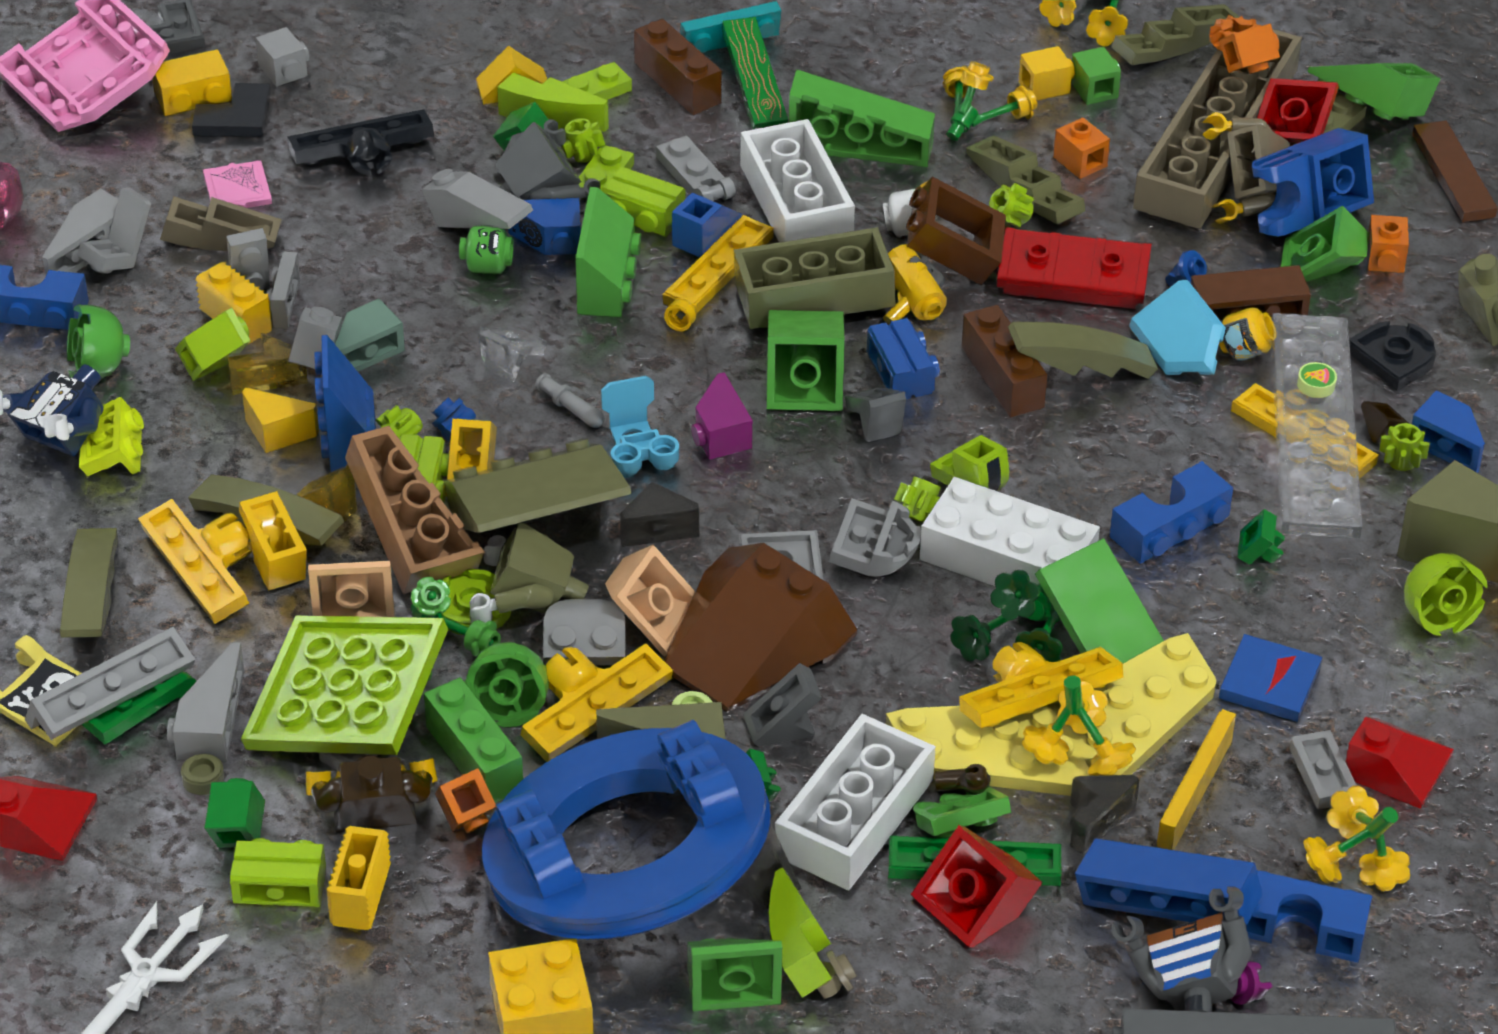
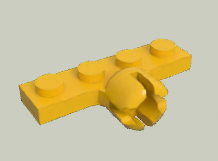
(202, 555)
(1032, 682)
(587, 688)

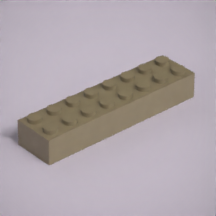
(1185, 168)

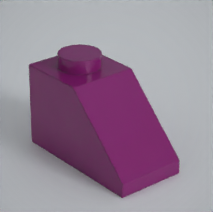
(722, 420)

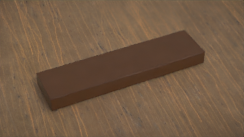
(1454, 171)

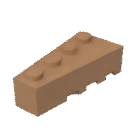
(408, 512)

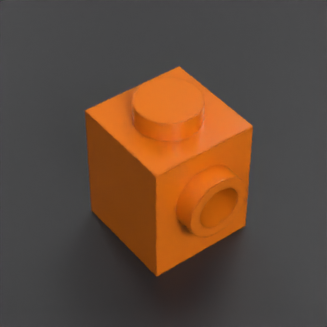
(1250, 49)
(1081, 148)
(1387, 243)
(466, 801)

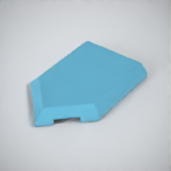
(1180, 331)

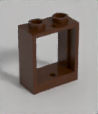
(969, 258)

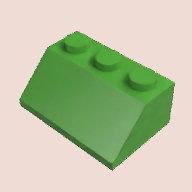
(605, 257)

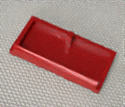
(1074, 268)

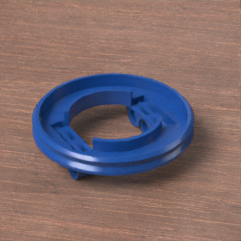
(546, 890)

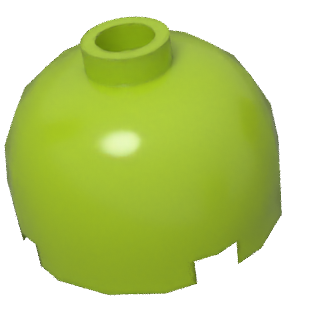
(1444, 593)

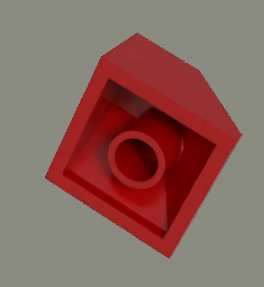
(1297, 107)
(1396, 761)
(41, 816)
(975, 887)

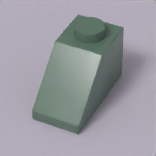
(370, 335)

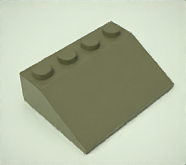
(534, 486)

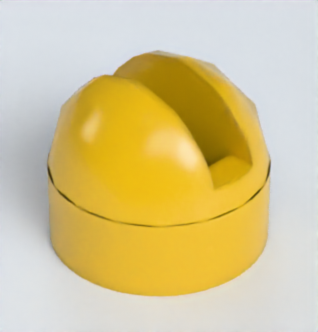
(674, 321)

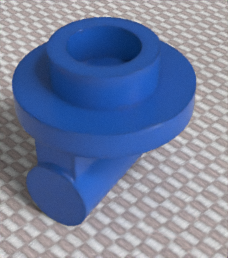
(1189, 264)
(449, 410)

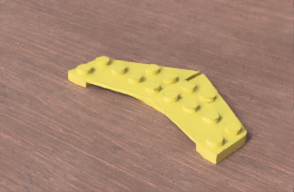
(1144, 708)

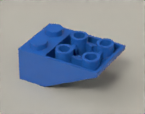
(346, 401)

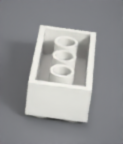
(795, 181)
(994, 533)
(855, 801)

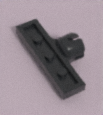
(364, 142)

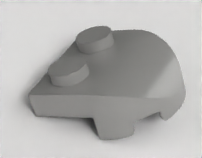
(875, 539)
(588, 625)

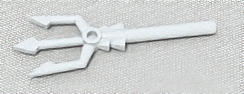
(145, 971)

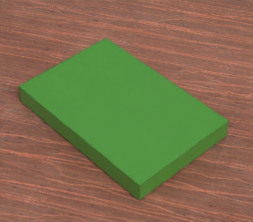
(1098, 603)

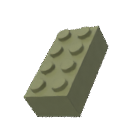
(815, 274)

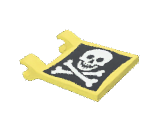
(42, 675)

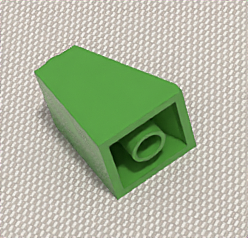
(805, 360)

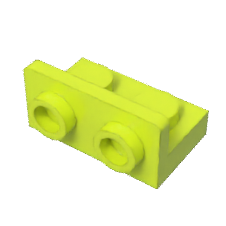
(114, 440)

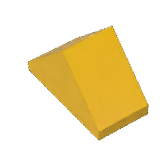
(501, 68)
(279, 419)

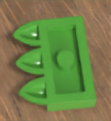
(958, 809)

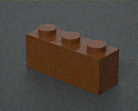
(677, 66)
(1268, 289)
(1012, 376)

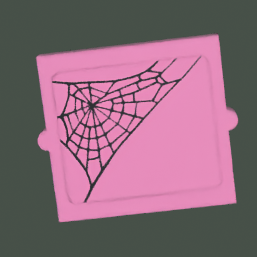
(239, 184)

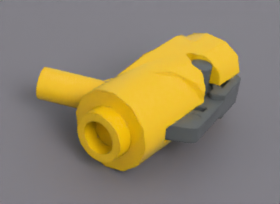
(917, 286)

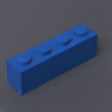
(1162, 881)

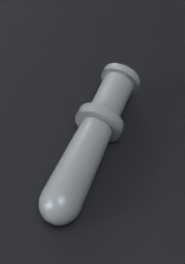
(564, 397)

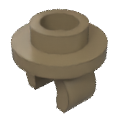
(841, 973)

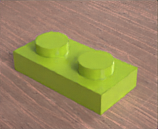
(605, 81)
(605, 164)

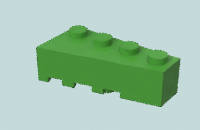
(861, 123)

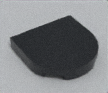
(1394, 352)

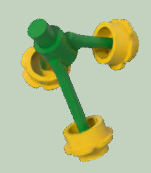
(962, 83)

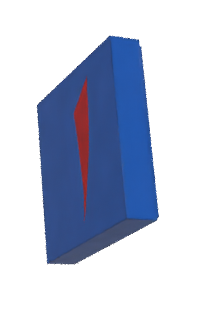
(1270, 677)

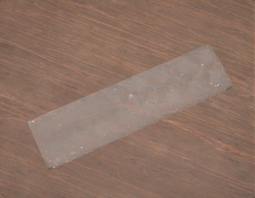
(1315, 434)

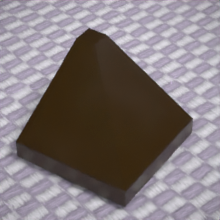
(1379, 419)

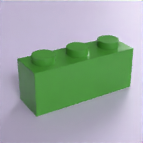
(472, 737)

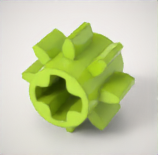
(582, 140)
(1013, 203)
(401, 421)
(1404, 447)
(918, 498)

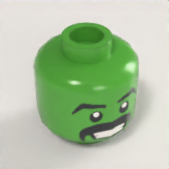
(486, 250)

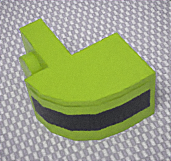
(977, 462)

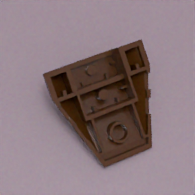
(755, 624)

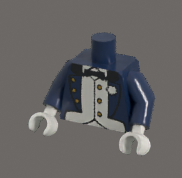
(57, 409)

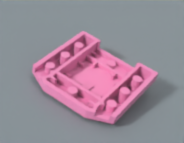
(85, 64)

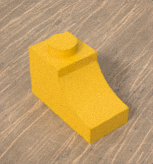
(471, 445)
(274, 541)

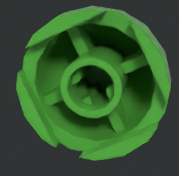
(96, 340)
(509, 683)

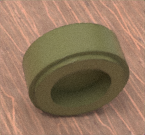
(200, 771)

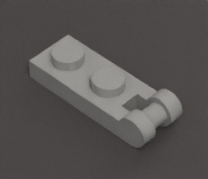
(694, 169)

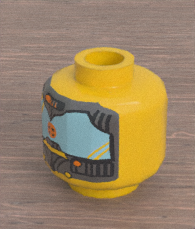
(1247, 334)

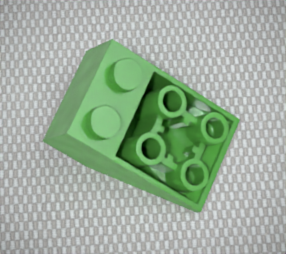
(1388, 87)

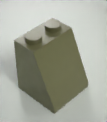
(1453, 516)

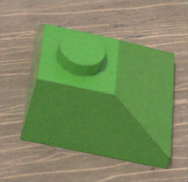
(1327, 245)
(734, 973)

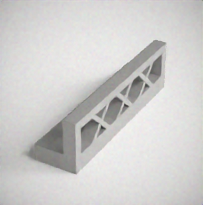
(109, 684)

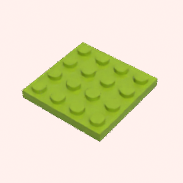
(345, 685)

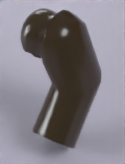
(971, 779)

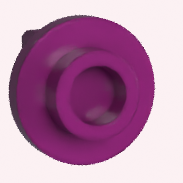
(1249, 986)

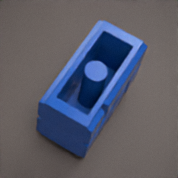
(902, 358)

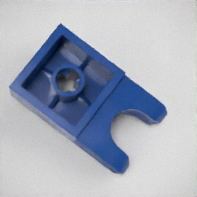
(1315, 180)

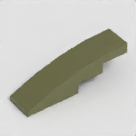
(1170, 38)
(1013, 164)
(1075, 346)
(224, 493)
(89, 583)

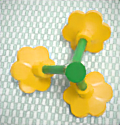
(1084, 711)
(1354, 817)

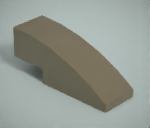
(207, 227)

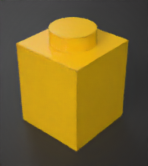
(1046, 72)

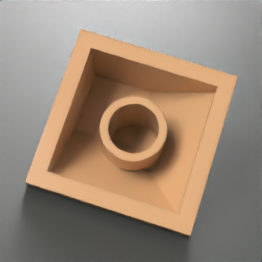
(352, 589)
(651, 595)

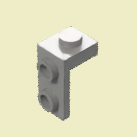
(124, 237)

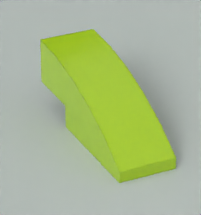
(555, 99)
(799, 933)

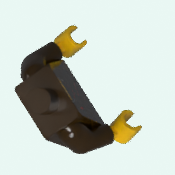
(372, 791)

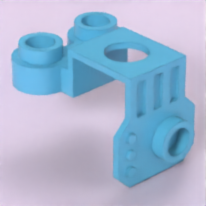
(627, 410)

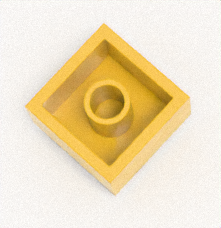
(541, 989)

